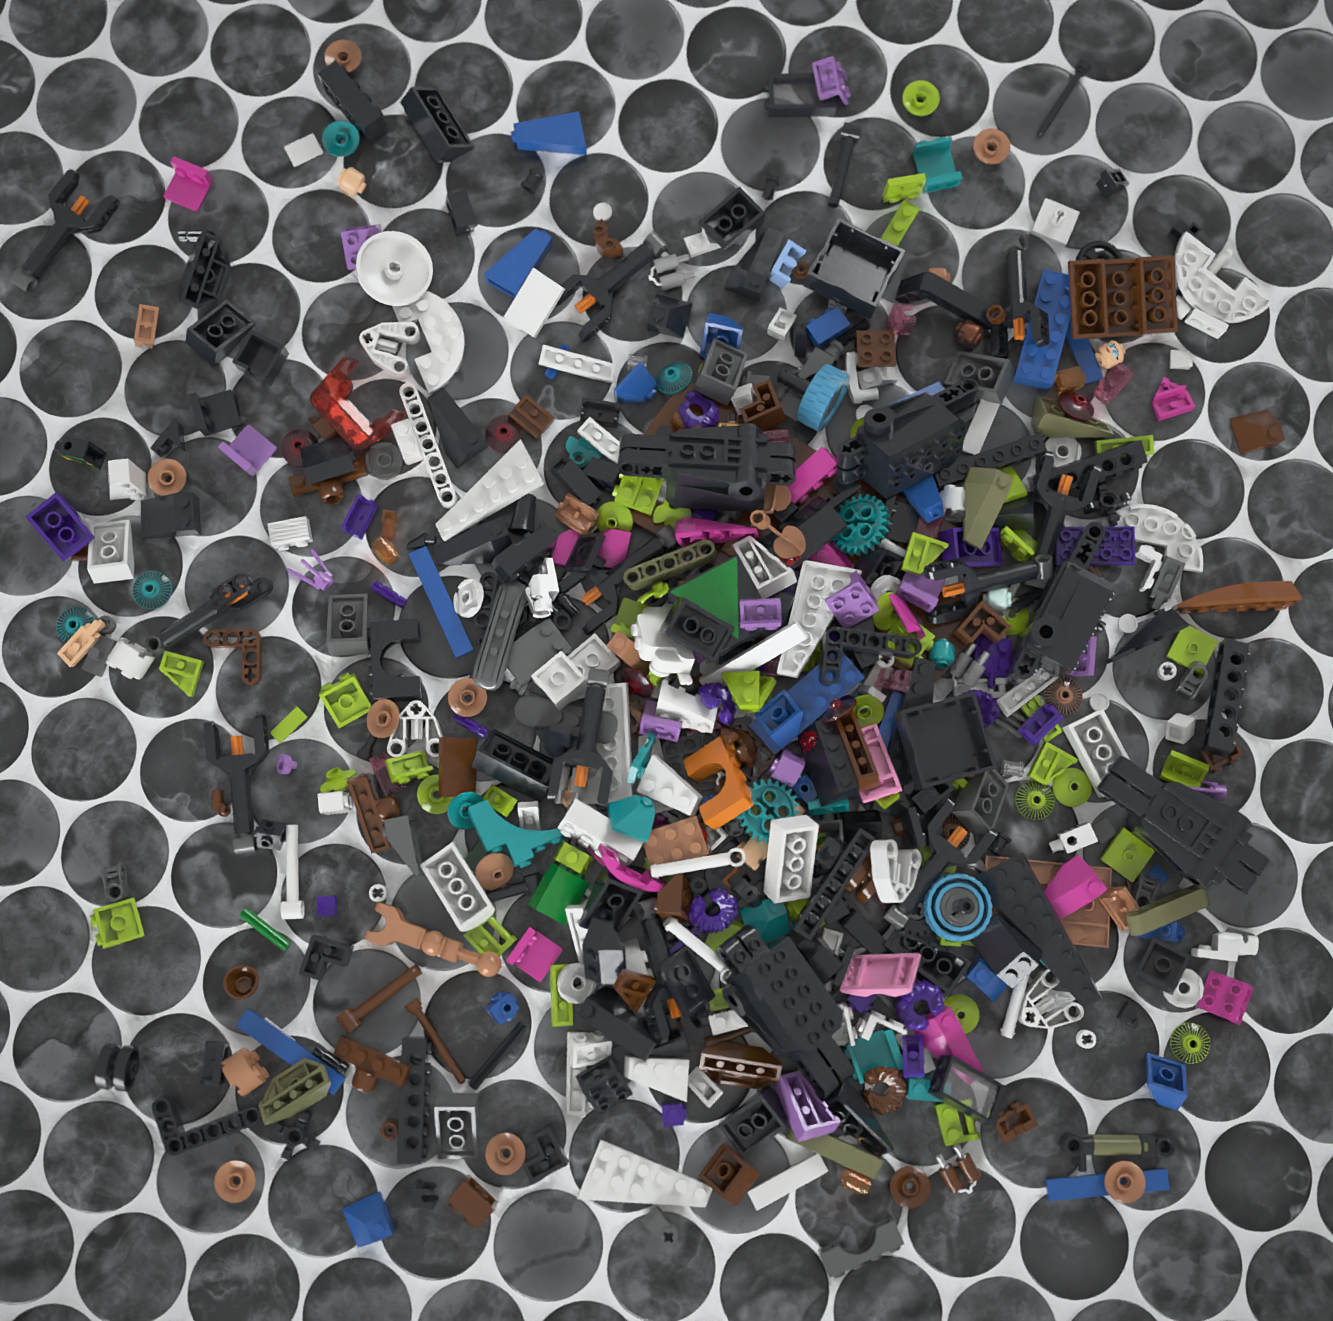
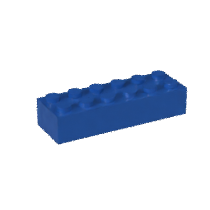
(1039, 365)
(814, 697)

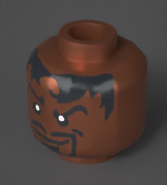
(969, 334)

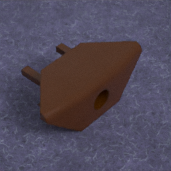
(324, 429)

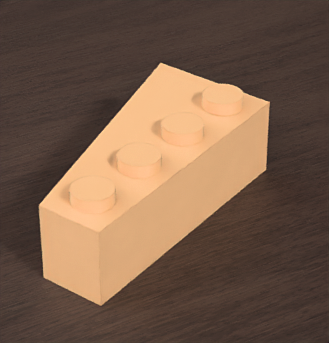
(755, 851)

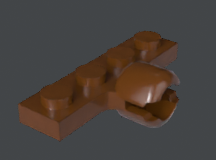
(330, 489)
(372, 812)
(370, 1065)

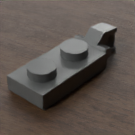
(1166, 581)

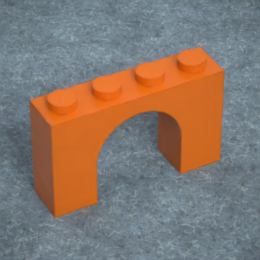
(735, 794)

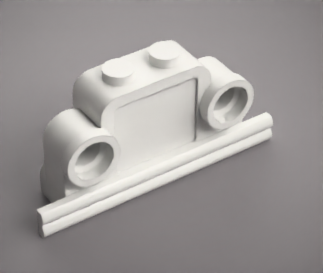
(663, 652)

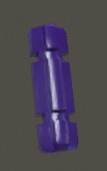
(389, 594)
(471, 725)

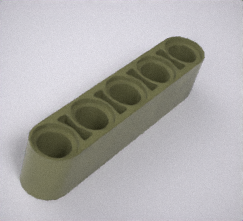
(680, 566)
(1166, 910)
(842, 1153)

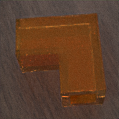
(390, 523)

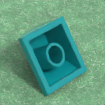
(632, 817)
(768, 919)

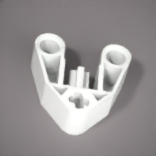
(392, 331)
(401, 734)
(893, 870)
(1054, 1018)

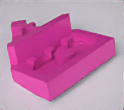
(1171, 400)
(564, 546)
(614, 546)

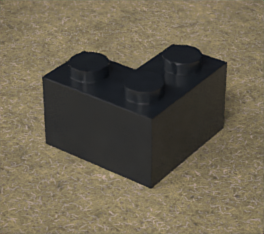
(320, 952)
(550, 1155)

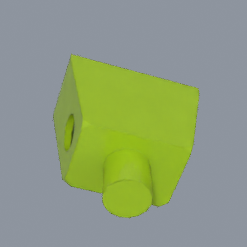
(573, 858)

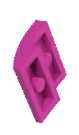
(906, 616)

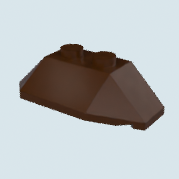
(740, 1065)

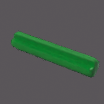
(265, 929)

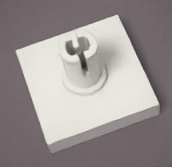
(1055, 222)

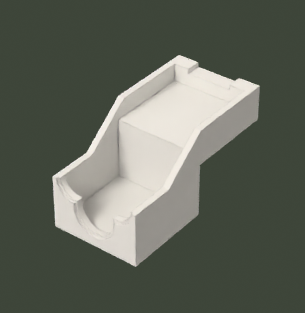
(567, 676)

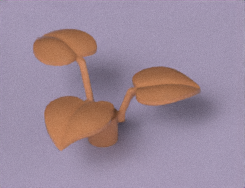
(791, 541)

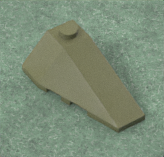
(1054, 423)
(984, 497)

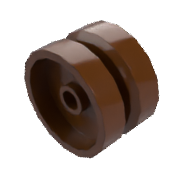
(863, 879)

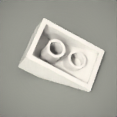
(111, 552)

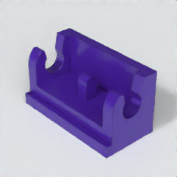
(359, 516)
(1040, 723)

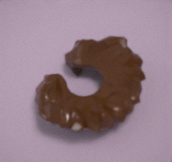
(747, 751)
(897, 1089)

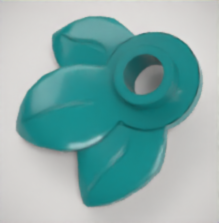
(582, 449)

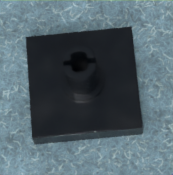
(586, 553)

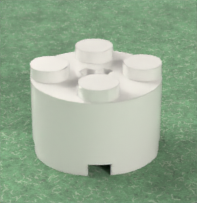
(952, 501)
(130, 658)

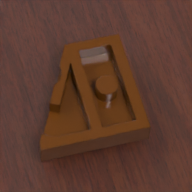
(633, 987)

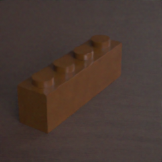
(858, 752)

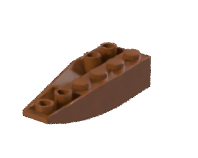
(1243, 596)

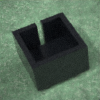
(260, 357)

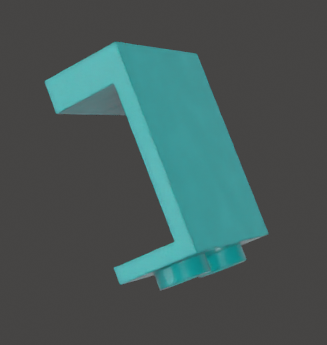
(936, 162)
(878, 1051)

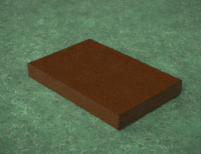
(455, 766)

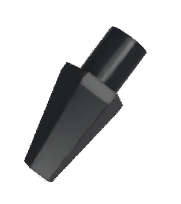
(421, 541)

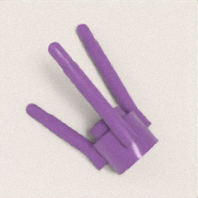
(322, 580)
(1213, 790)

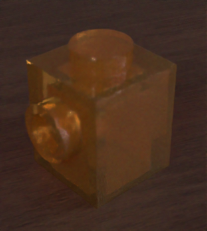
(1069, 379)

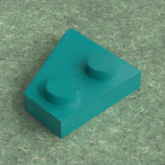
(642, 759)

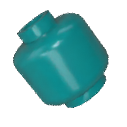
(942, 653)

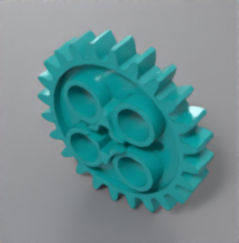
(861, 524)
(780, 798)

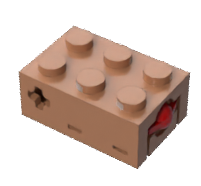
(678, 842)

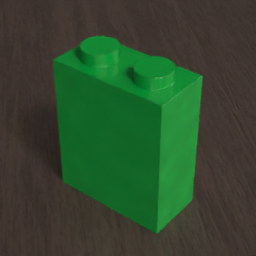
(557, 891)

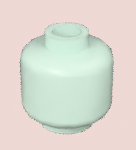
(998, 599)

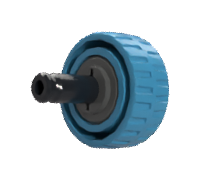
(820, 396)
(957, 907)

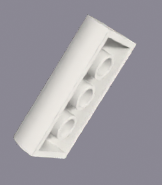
(458, 888)

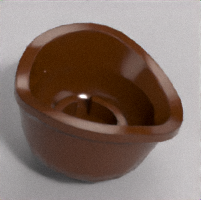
(241, 982)

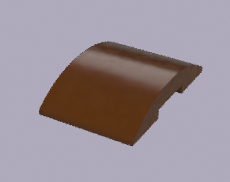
(1122, 297)

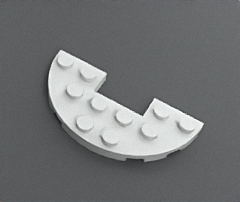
(1208, 292)
(443, 335)
(1163, 528)

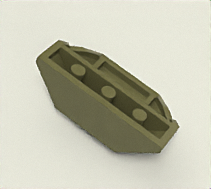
(294, 1091)

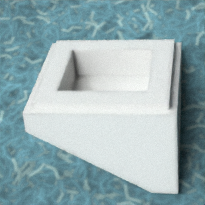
(1180, 359)

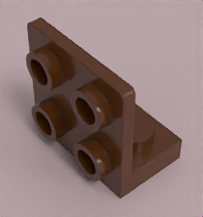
(875, 348)

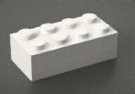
(1095, 745)
(594, 829)
(790, 858)

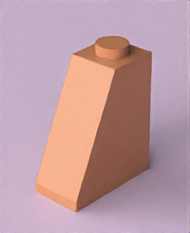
(625, 650)

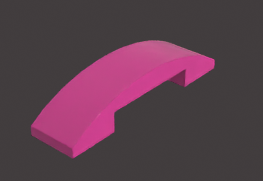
(629, 876)

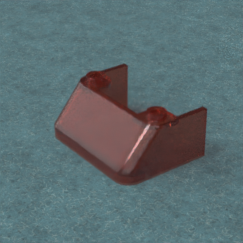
(332, 403)

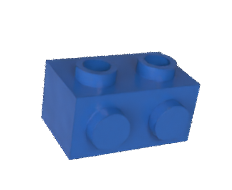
(827, 327)

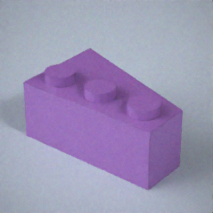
(786, 768)
(803, 1108)

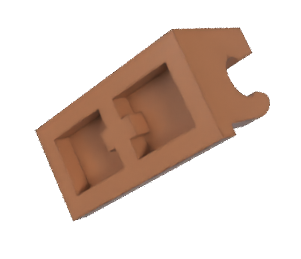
(146, 326)
(577, 515)
(1118, 903)

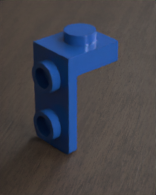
(1170, 932)

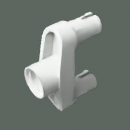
(855, 393)

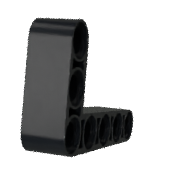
(946, 295)
(862, 645)
(682, 751)
(204, 1130)

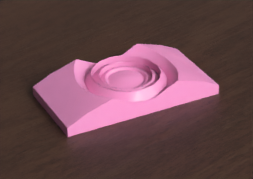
(887, 776)
(881, 974)

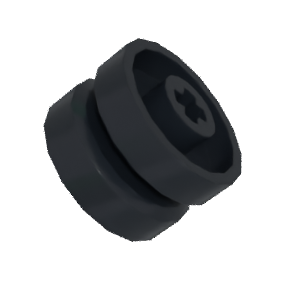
(117, 1067)

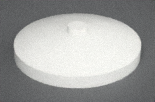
(394, 268)

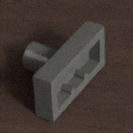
(98, 655)

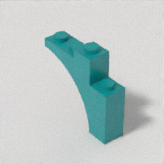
(519, 842)

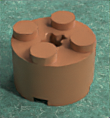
(244, 1071)

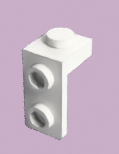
(1148, 554)
(868, 686)

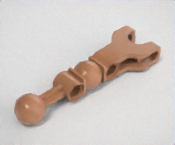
(431, 942)

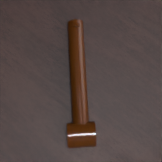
(351, 1019)

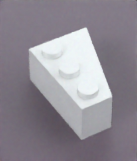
(126, 480)
(764, 569)
(685, 708)
(667, 787)
(636, 960)
(659, 1073)

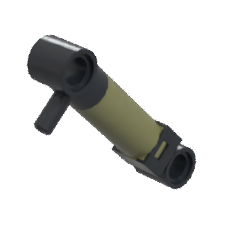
(1122, 1145)

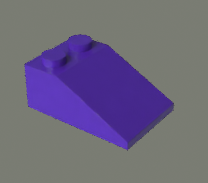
(60, 526)
(987, 557)

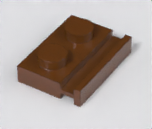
(531, 416)

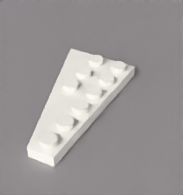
(503, 484)
(811, 612)
(615, 753)
(631, 1178)

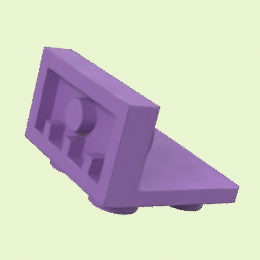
(831, 79)
(354, 238)
(249, 450)
(920, 590)
(853, 602)
(662, 728)

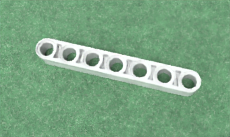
(428, 437)

